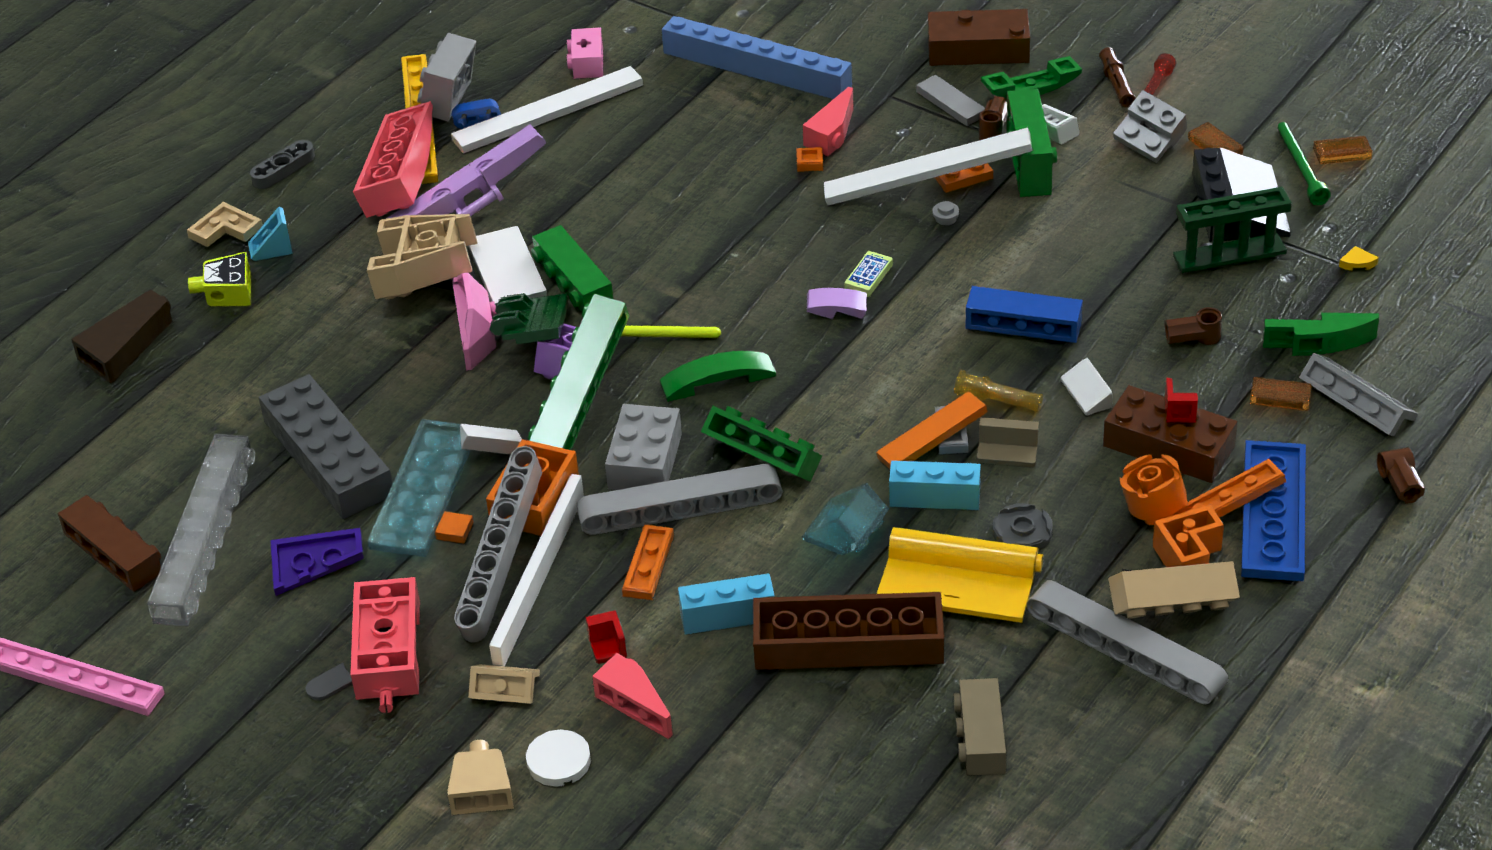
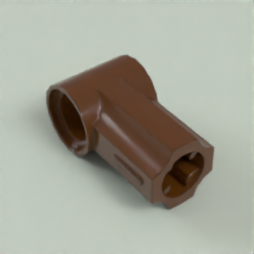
(992, 118)
(1203, 327)
(1399, 468)

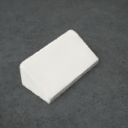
(1087, 388)
(489, 439)

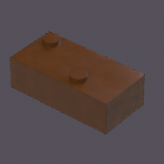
(978, 37)

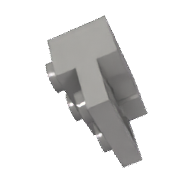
(1151, 126)

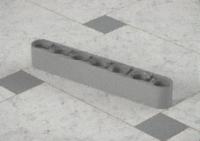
(679, 499)
(500, 555)
(1127, 642)

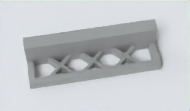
(1356, 394)

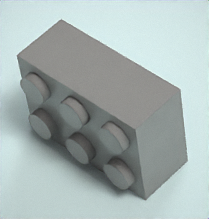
(447, 75)
(643, 446)

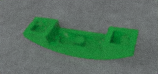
(1057, 74)
(715, 368)

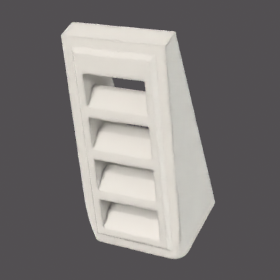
(1060, 125)

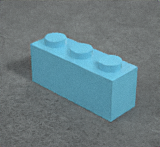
(934, 485)
(721, 603)

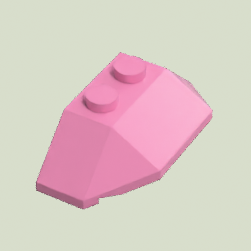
(474, 319)

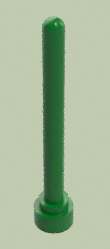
(1317, 191)

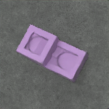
(829, 300)

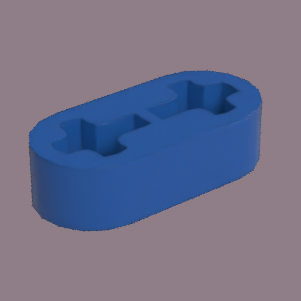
(475, 112)

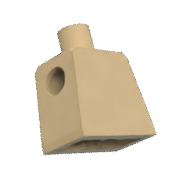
(479, 781)

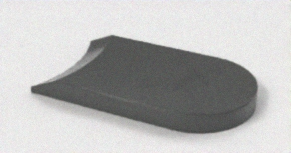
(329, 683)

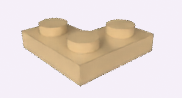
(224, 220)

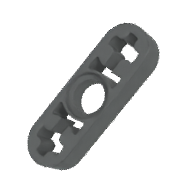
(268, 171)

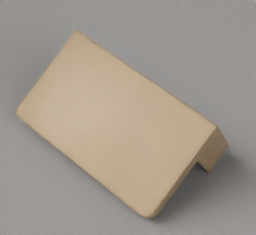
(502, 683)

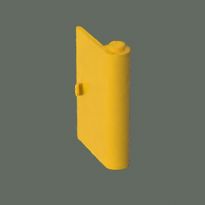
(970, 573)

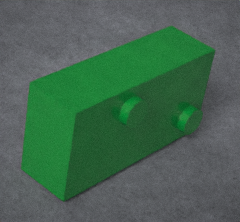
(1033, 168)

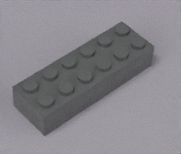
(326, 446)

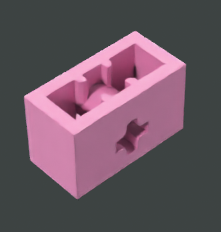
(585, 53)

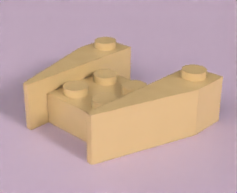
(420, 252)

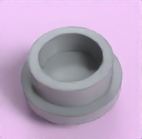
(945, 213)

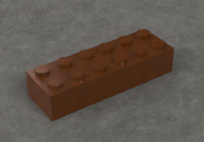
(848, 630)

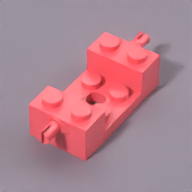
(385, 661)

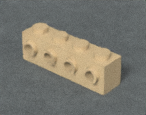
(1174, 588)

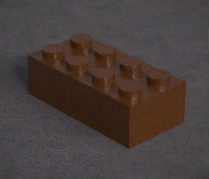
(1140, 429)

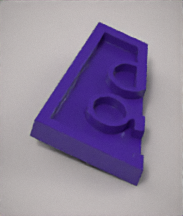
(313, 556)

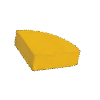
(1358, 259)

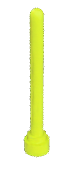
(671, 331)

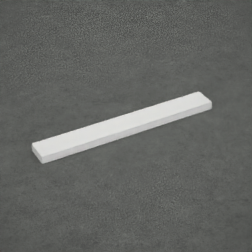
(546, 109)
(928, 166)
(536, 571)

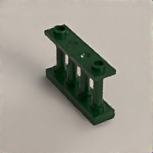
(1230, 209)

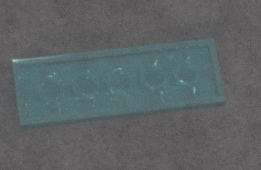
(420, 490)

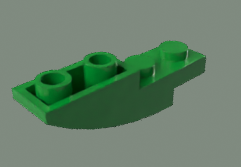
(1323, 336)

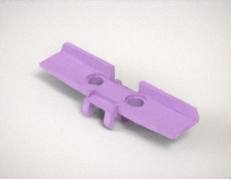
(479, 174)

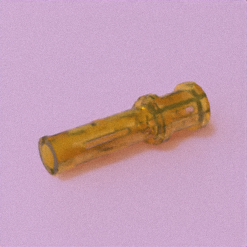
(985, 388)

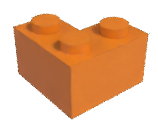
(1188, 537)

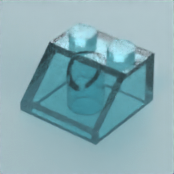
(847, 521)

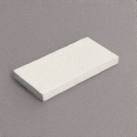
(506, 265)

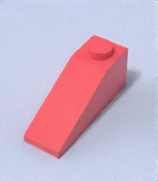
(830, 124)
(629, 690)

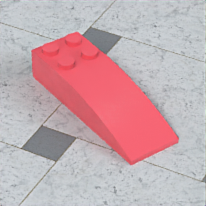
(396, 161)

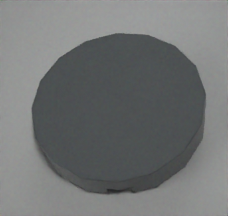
(1023, 526)

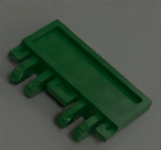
(529, 318)

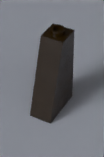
(123, 335)

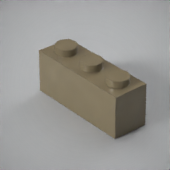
(980, 727)

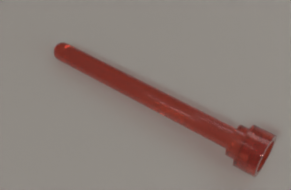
(1163, 67)

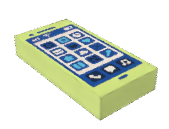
(869, 273)

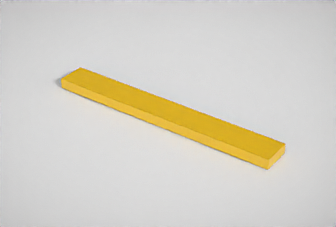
(412, 69)

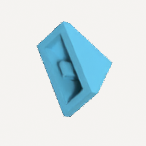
(271, 239)

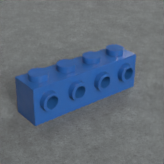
(1024, 314)

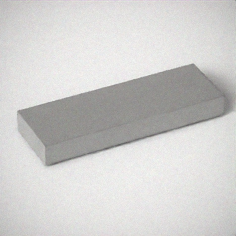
(950, 100)

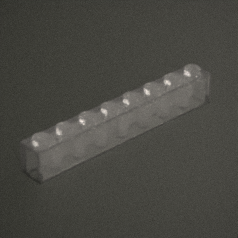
(201, 530)

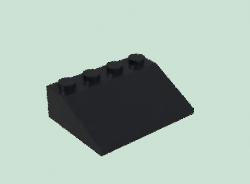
(1226, 173)

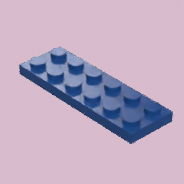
(1276, 520)

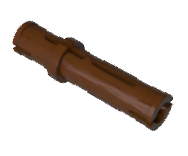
(1114, 71)

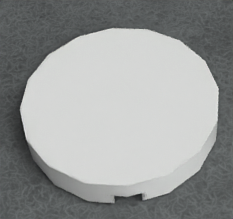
(558, 757)

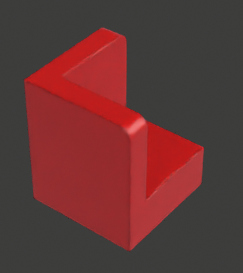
(1180, 406)
(605, 636)

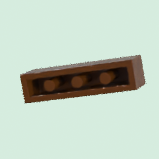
(110, 542)

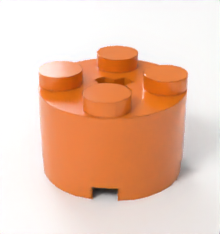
(1153, 488)

